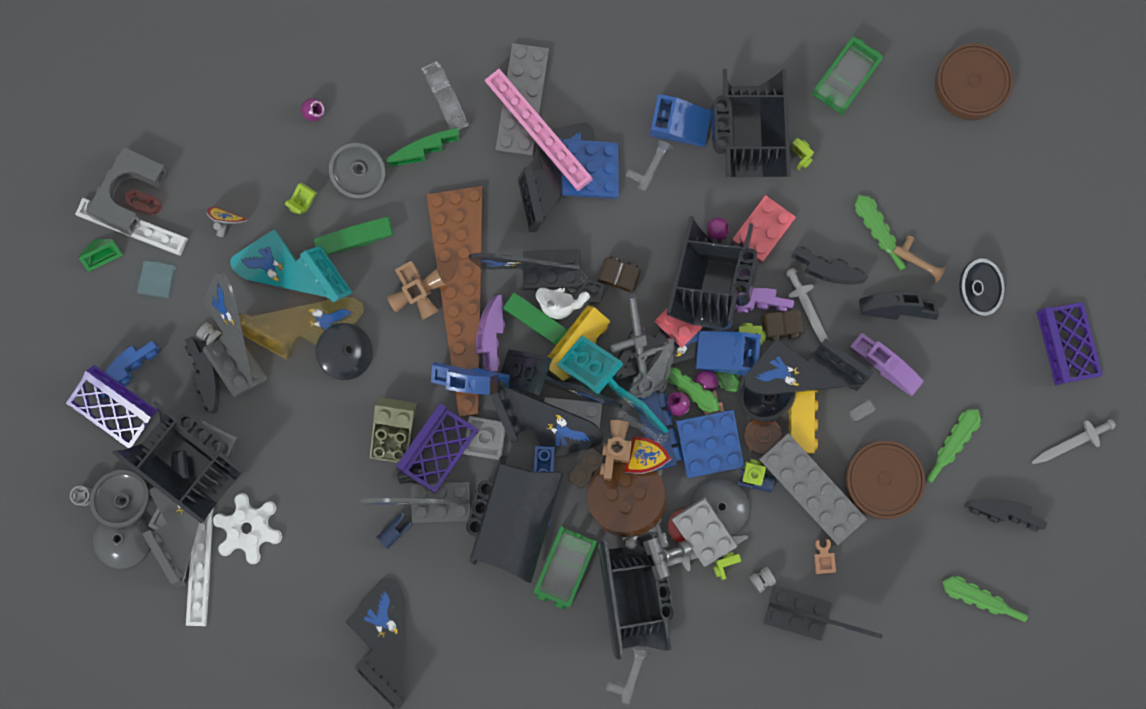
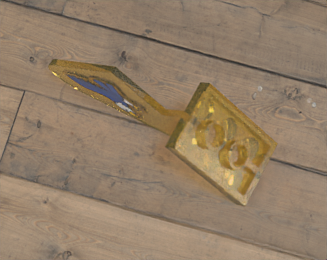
(281, 328)

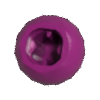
(312, 109)
(717, 229)
(707, 379)
(678, 403)

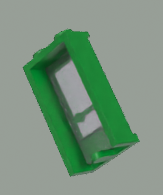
(847, 75)
(564, 568)

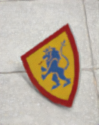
(223, 217)
(646, 456)

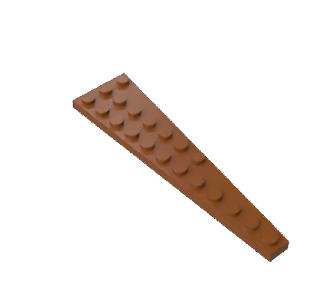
(456, 234)

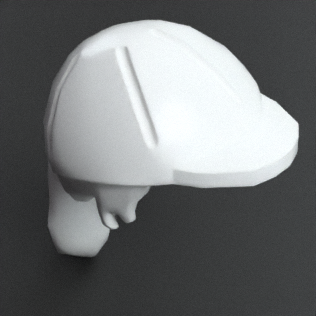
(559, 304)

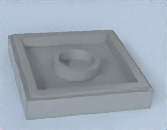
(489, 439)

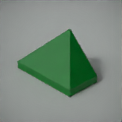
(99, 253)

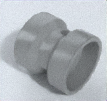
(208, 334)
(80, 495)
(766, 577)

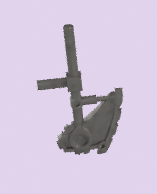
(655, 375)

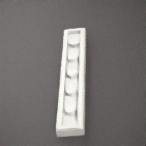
(144, 232)
(200, 574)

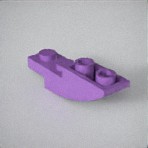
(765, 299)
(490, 326)
(888, 363)

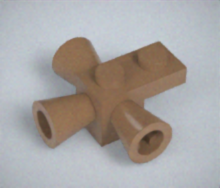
(416, 289)
(617, 448)

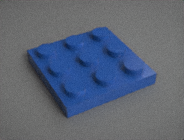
(602, 164)
(710, 443)

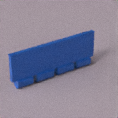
(655, 403)

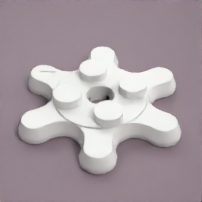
(260, 528)

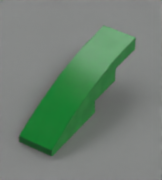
(416, 151)
(355, 236)
(535, 319)

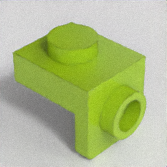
(803, 150)
(301, 199)
(749, 328)
(754, 472)
(728, 559)

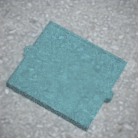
(156, 279)

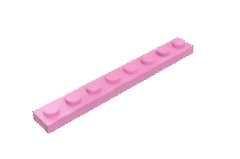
(538, 130)

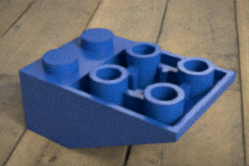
(680, 121)
(727, 351)

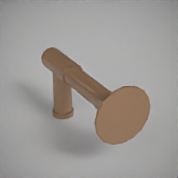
(903, 253)

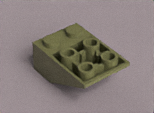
(392, 429)

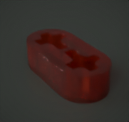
(141, 205)

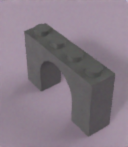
(127, 166)

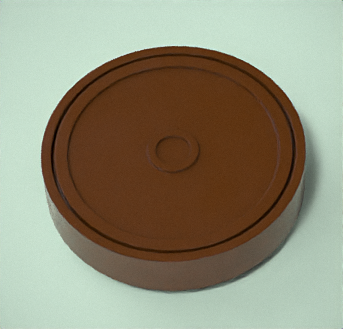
(973, 81)
(884, 480)
(628, 502)

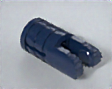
(767, 484)
(390, 534)

